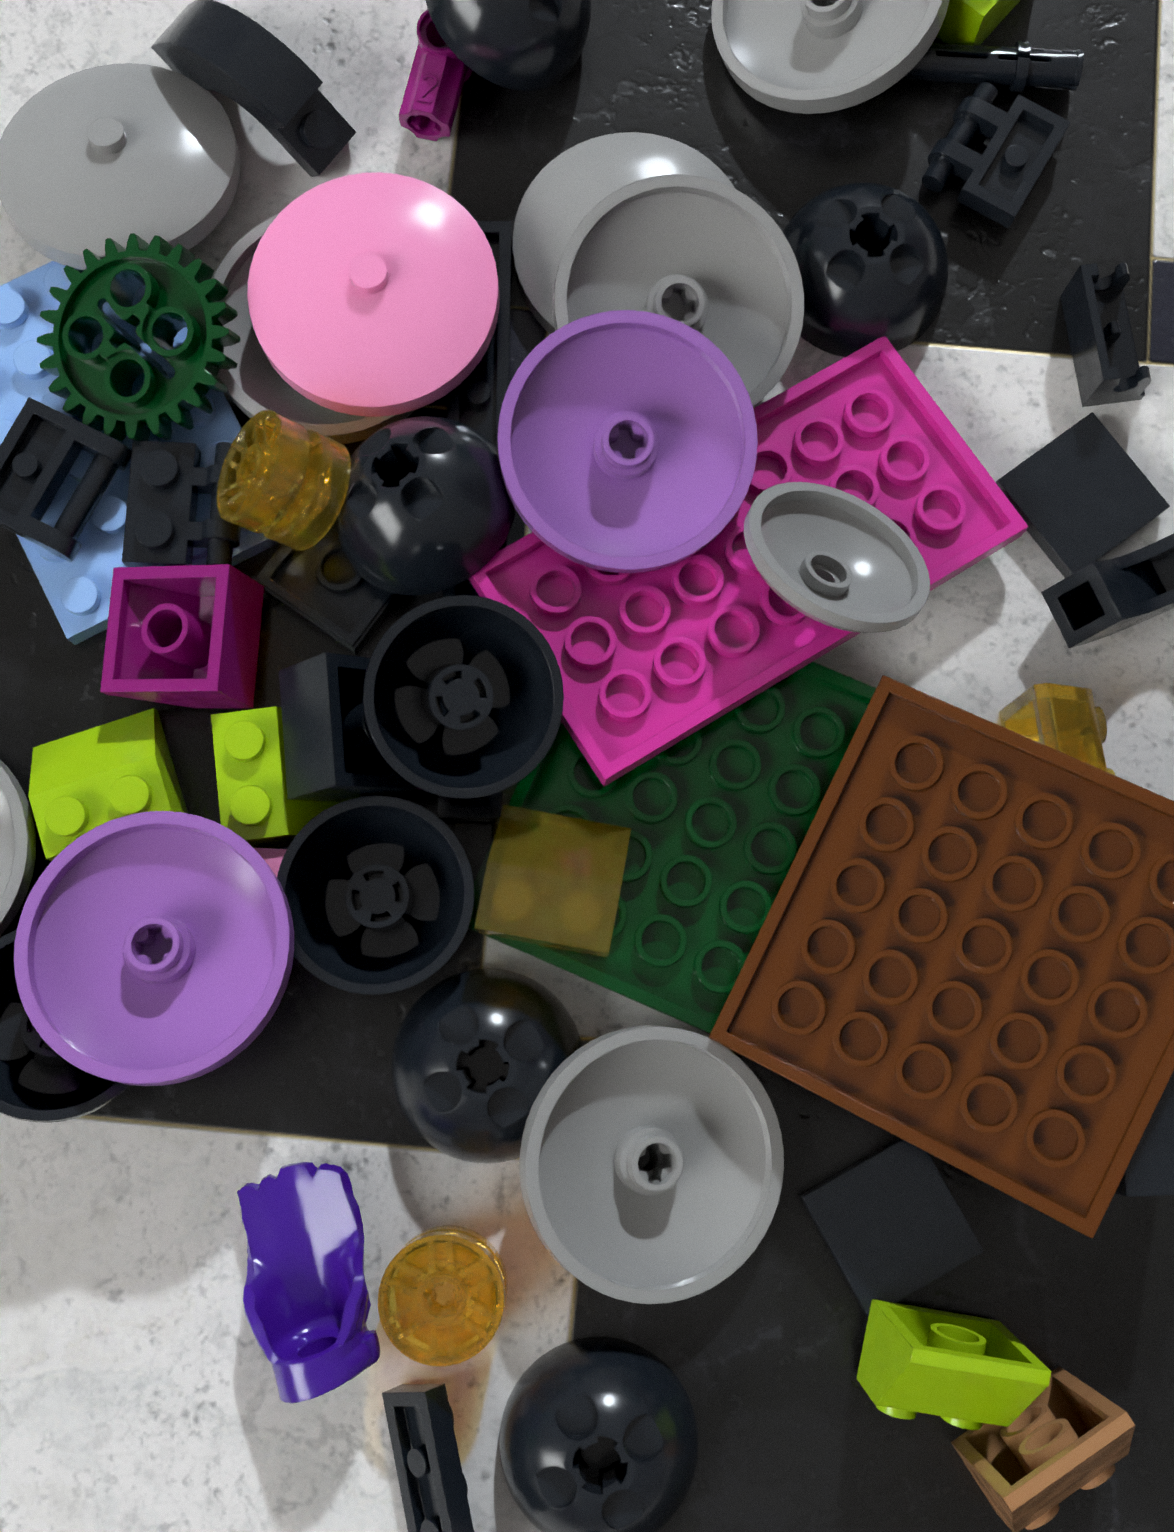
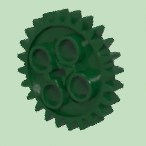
(175, 297)

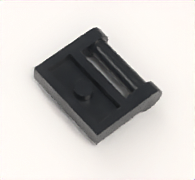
(34, 466)

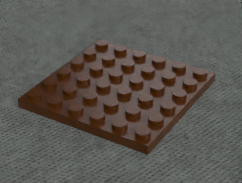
(975, 954)

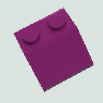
(183, 636)

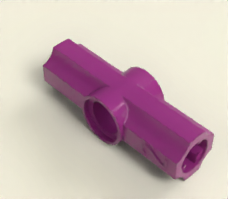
(432, 85)

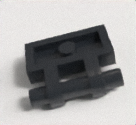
(1010, 164)
(164, 506)

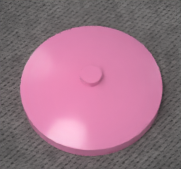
(374, 294)

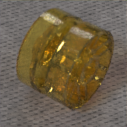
(283, 481)
(460, 1327)

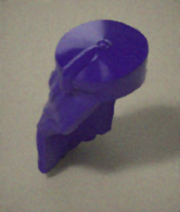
(307, 1279)

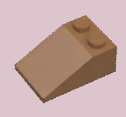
(1048, 1453)

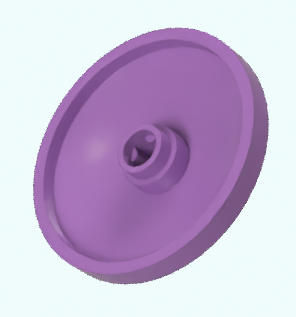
(627, 441)
(154, 948)

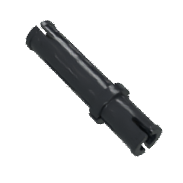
(999, 65)

